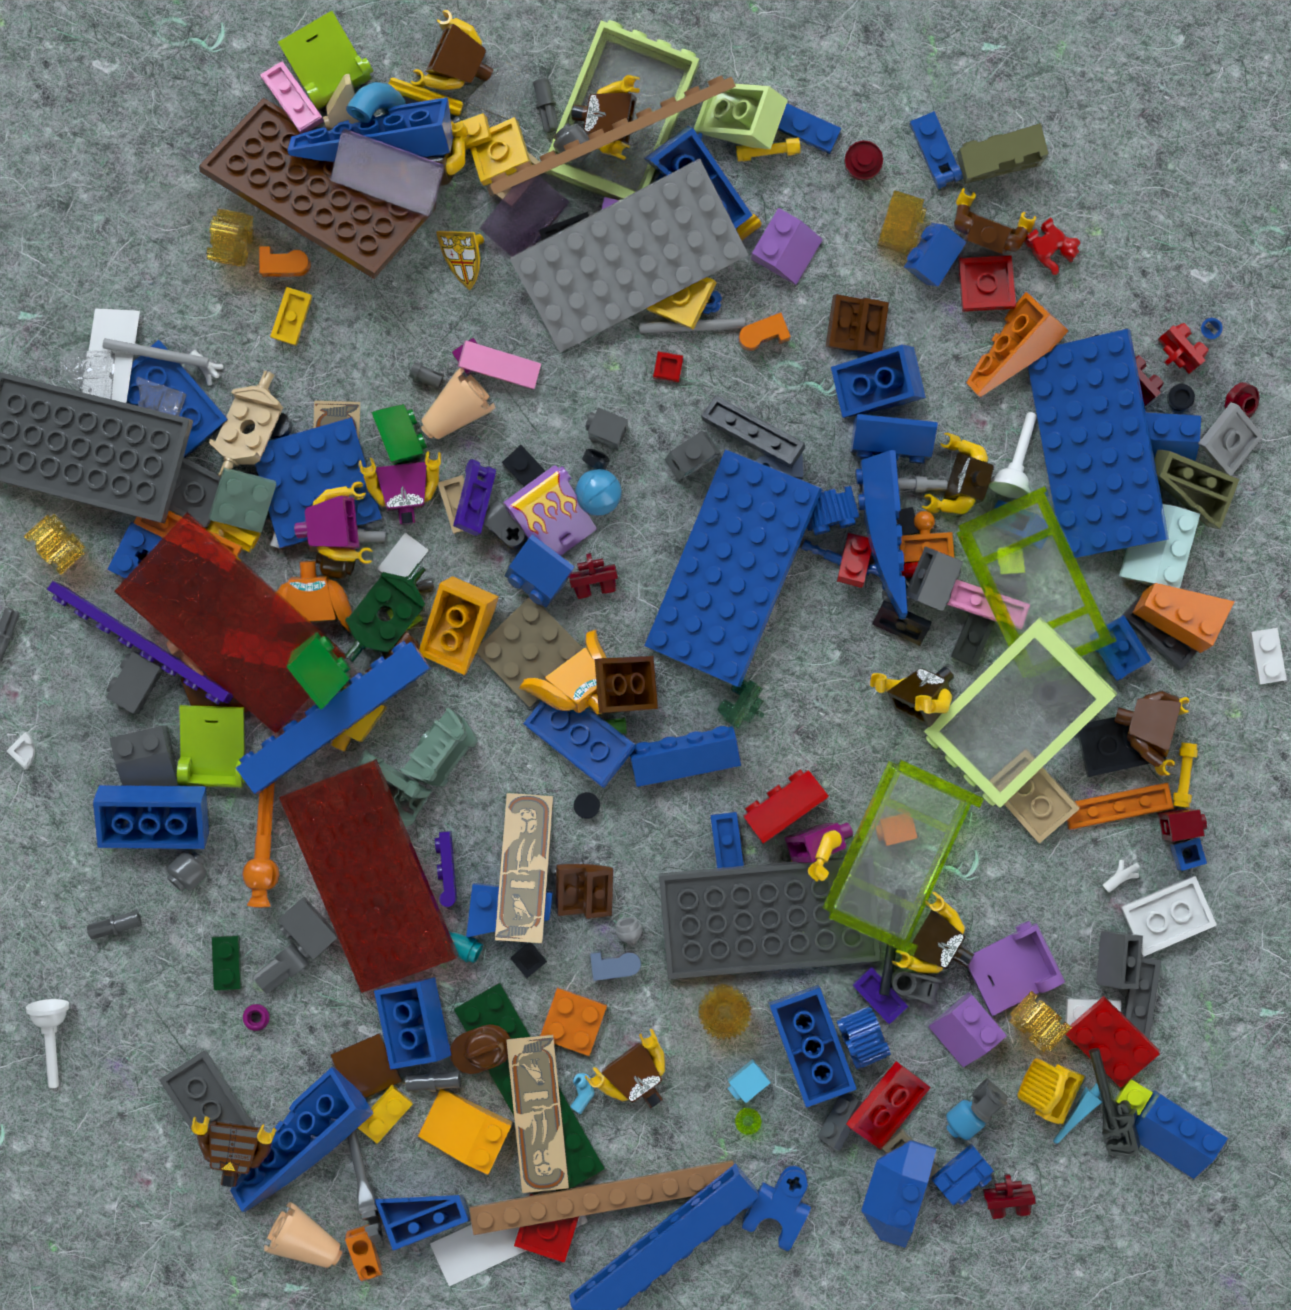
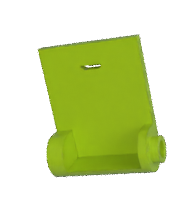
(322, 56)
(209, 747)

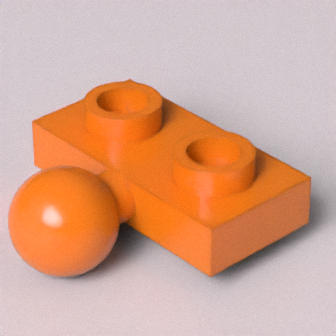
(914, 544)

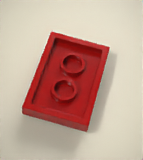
(1120, 1043)
(888, 1105)

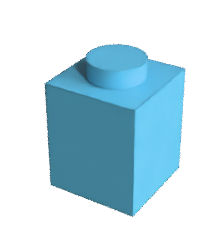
(747, 1082)

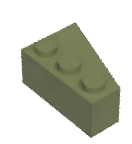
(1002, 154)

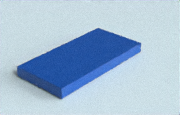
(582, 740)

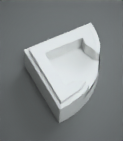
(23, 750)

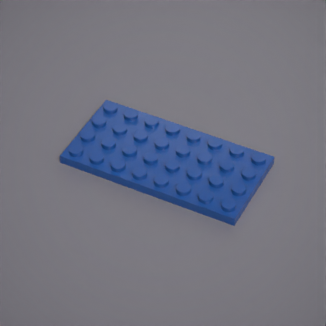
(1098, 444)
(733, 567)

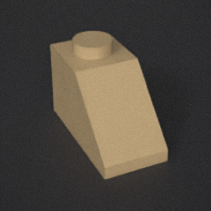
(338, 102)

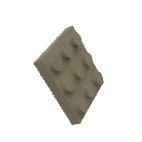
(527, 647)

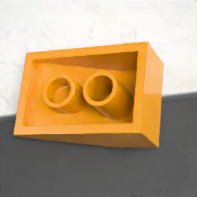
(457, 624)
(465, 1130)

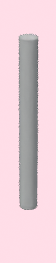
(702, 325)
(156, 353)

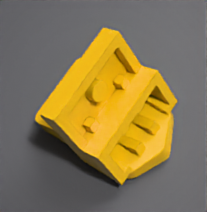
(1050, 1089)

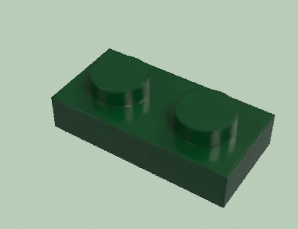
(226, 962)

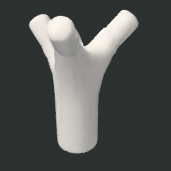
(210, 370)
(1121, 876)

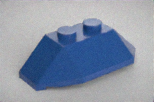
(898, 1191)

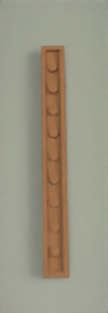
(599, 138)
(594, 1198)

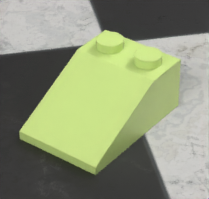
(743, 115)

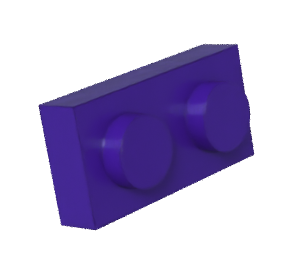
(887, 1006)

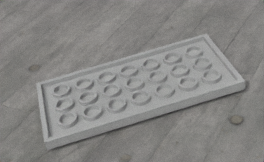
(629, 255)

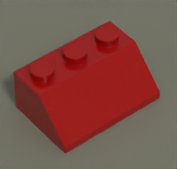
(784, 805)

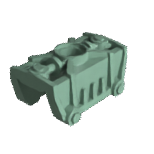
(440, 749)
(405, 788)

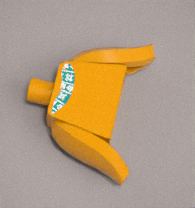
(572, 683)

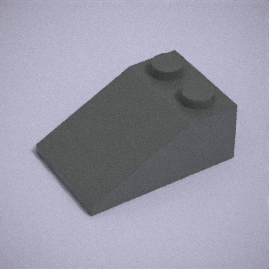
(145, 758)

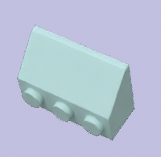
(1163, 560)

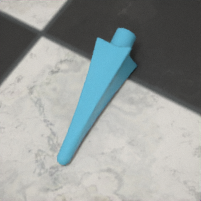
(1088, 1101)

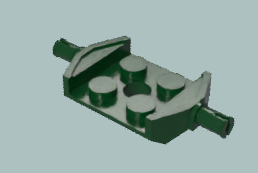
(389, 592)

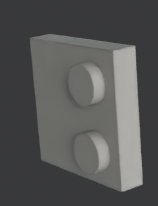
(1230, 439)

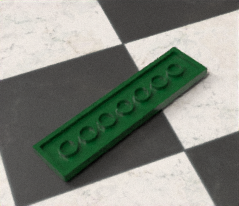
(496, 1008)

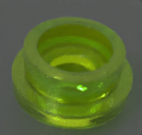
(748, 1129)

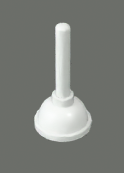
(1011, 480)
(48, 1016)

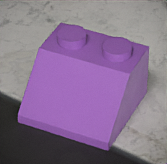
(786, 246)
(967, 1030)

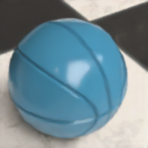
(598, 492)

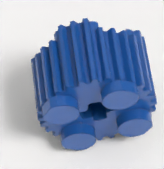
(833, 510)
(863, 1037)

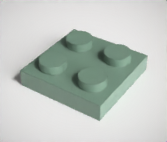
(242, 500)

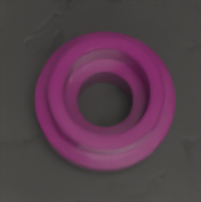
(250, 1023)

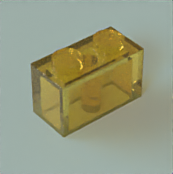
(901, 221)

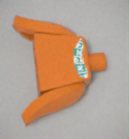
(316, 596)

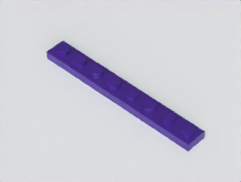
(130, 637)

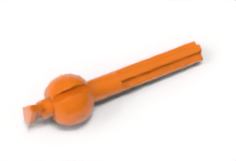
(261, 872)

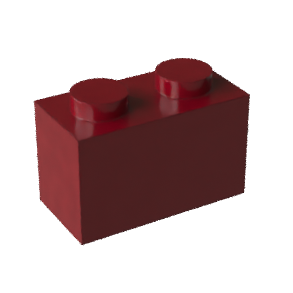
(1182, 824)

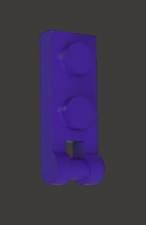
(474, 497)
(446, 869)

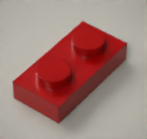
(854, 560)

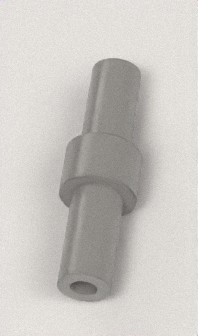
(921, 484)
(370, 536)

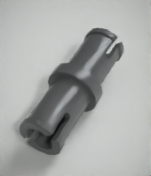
(433, 1081)

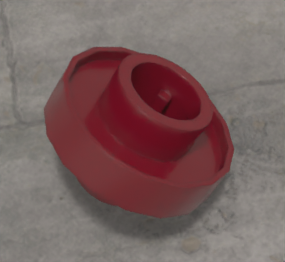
(863, 160)
(1245, 396)

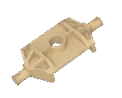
(250, 406)

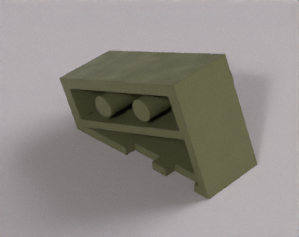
(1196, 486)

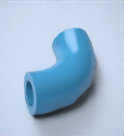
(371, 98)

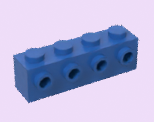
(685, 756)

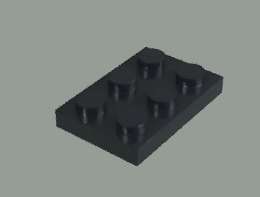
(1107, 748)

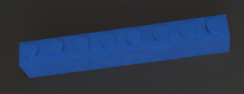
(343, 711)
(667, 1243)

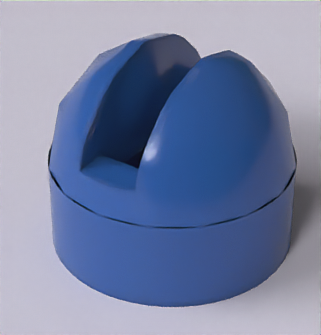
(1207, 332)

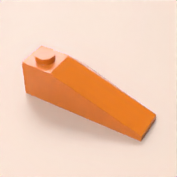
(1024, 339)

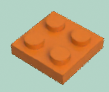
(574, 1021)

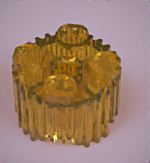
(229, 237)
(55, 543)
(739, 1008)
(1039, 1021)

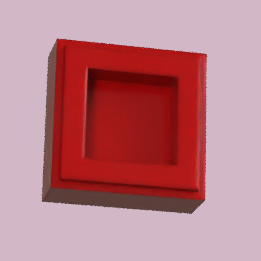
(668, 366)

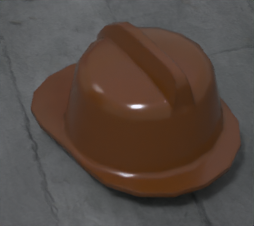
(480, 1049)

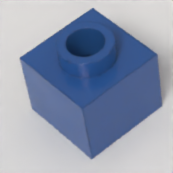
(1196, 857)

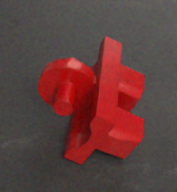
(1181, 350)

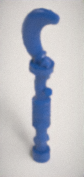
(834, 557)

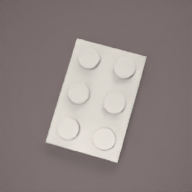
(1169, 915)

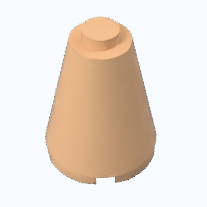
(456, 406)
(302, 1239)

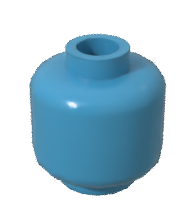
(963, 1121)

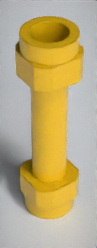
(790, 146)
(1188, 752)

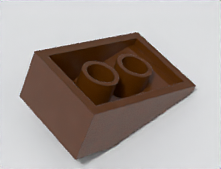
(626, 684)

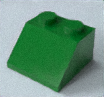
(399, 434)

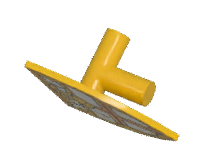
(461, 254)

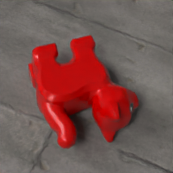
(1047, 245)

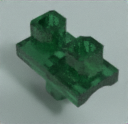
(745, 707)

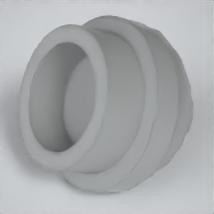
(629, 930)

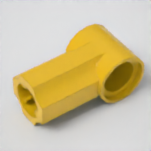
(238, 535)

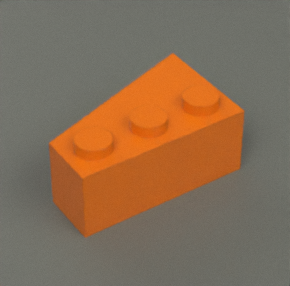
(1184, 614)

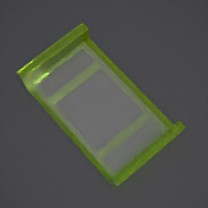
(1033, 573)
(898, 854)

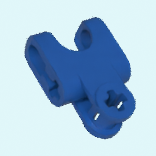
(781, 1204)

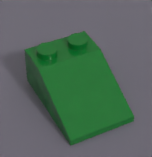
(319, 669)

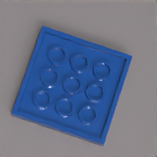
(197, 405)
(306, 467)

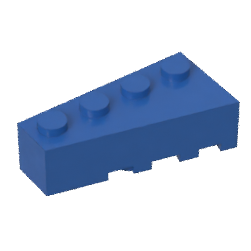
(688, 147)

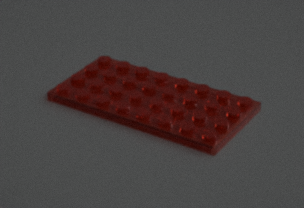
(223, 619)
(369, 876)

